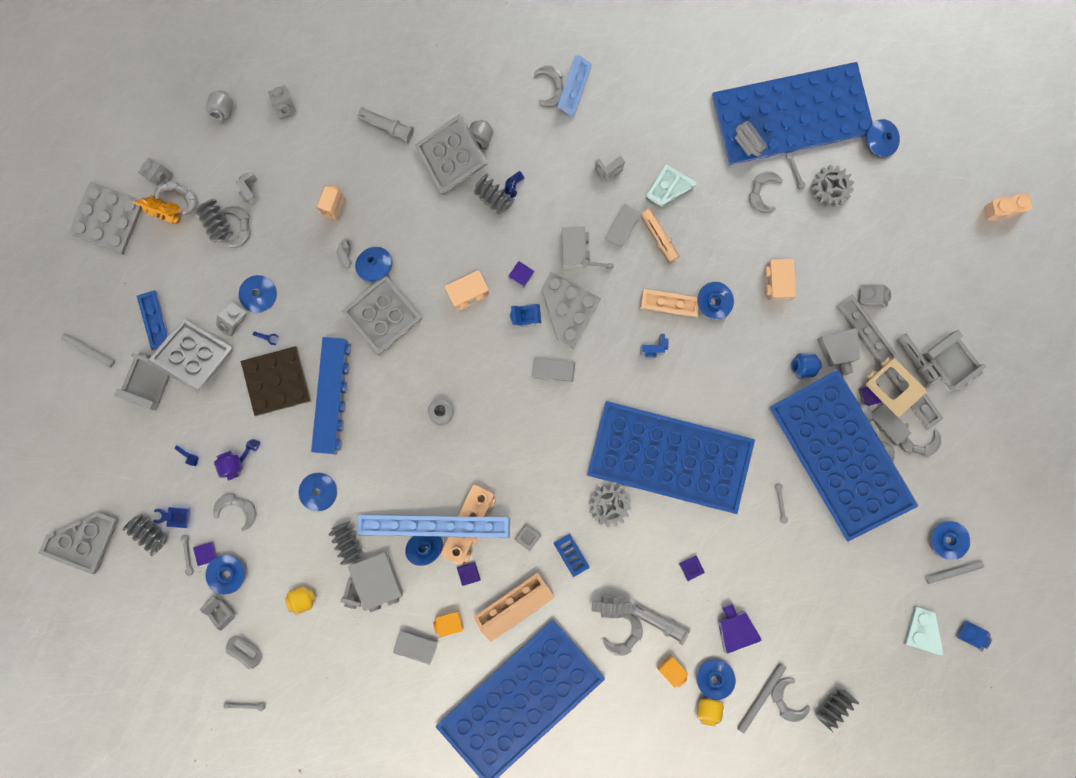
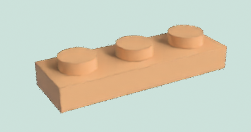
(669, 303)

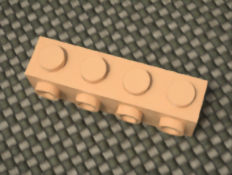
(475, 505)
(513, 607)

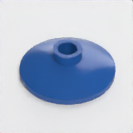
(877, 138)
(378, 268)
(722, 296)
(265, 298)
(327, 494)
(959, 540)
(418, 545)
(215, 574)
(724, 675)

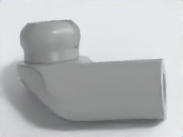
(343, 251)

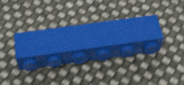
(330, 396)

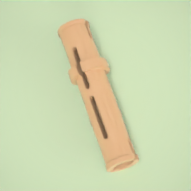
(663, 241)

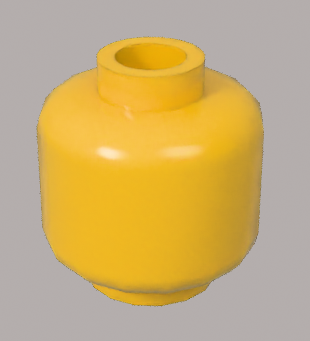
(299, 600)
(710, 712)

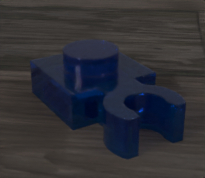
(175, 517)

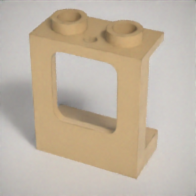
(906, 398)

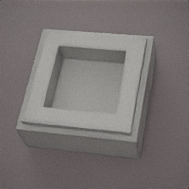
(527, 537)

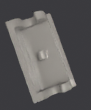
(415, 648)

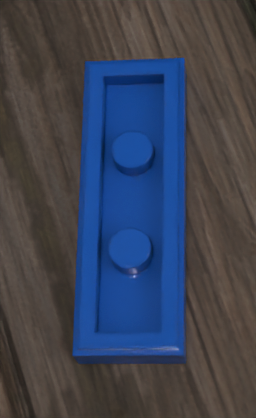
(153, 318)

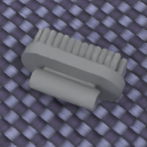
(750, 139)
(243, 652)

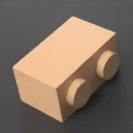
(780, 279)
(467, 290)

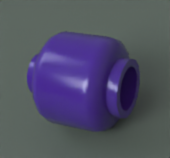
(228, 465)

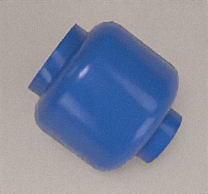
(806, 365)

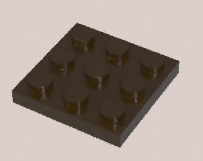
(275, 381)

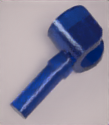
(265, 337)
(250, 445)
(191, 459)

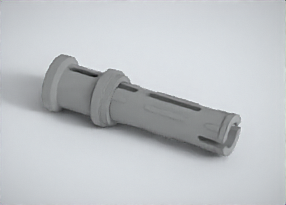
(393, 127)
(927, 367)
(669, 628)

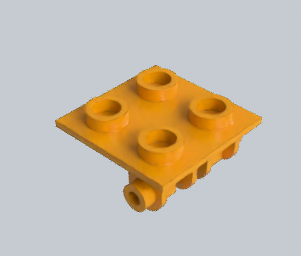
(158, 208)

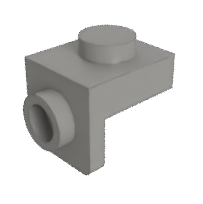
(281, 101)
(613, 168)
(155, 172)
(243, 183)
(875, 295)
(230, 318)
(351, 596)
(217, 612)

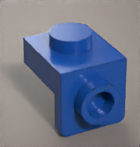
(525, 315)
(652, 351)
(975, 636)

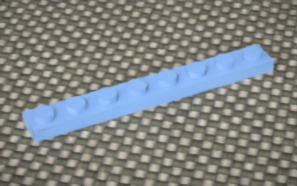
(434, 526)

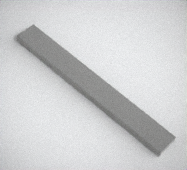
(880, 350)

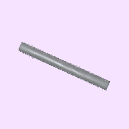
(762, 698)

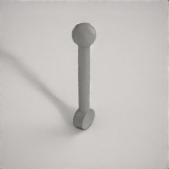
(790, 156)
(585, 263)
(783, 519)
(189, 571)
(260, 707)

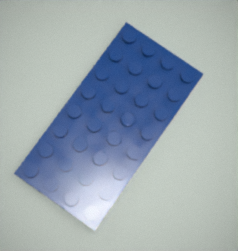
(795, 111)
(843, 456)
(671, 457)
(520, 702)

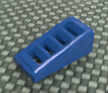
(582, 568)

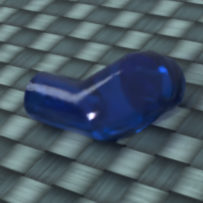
(511, 182)

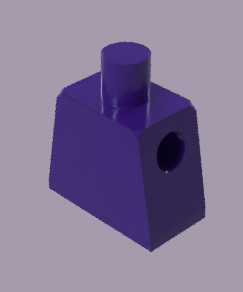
(736, 630)

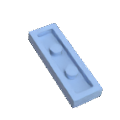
(574, 85)

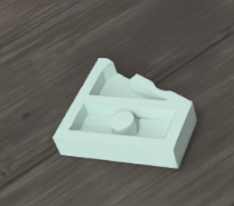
(669, 186)
(924, 631)

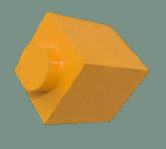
(448, 624)
(673, 671)

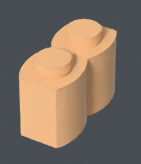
(330, 202)
(1008, 207)

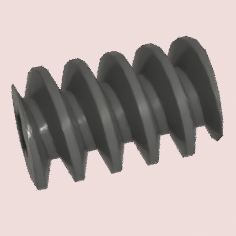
(492, 195)
(212, 221)
(145, 534)
(345, 543)
(836, 709)

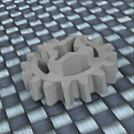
(825, 180)
(601, 501)
(612, 607)

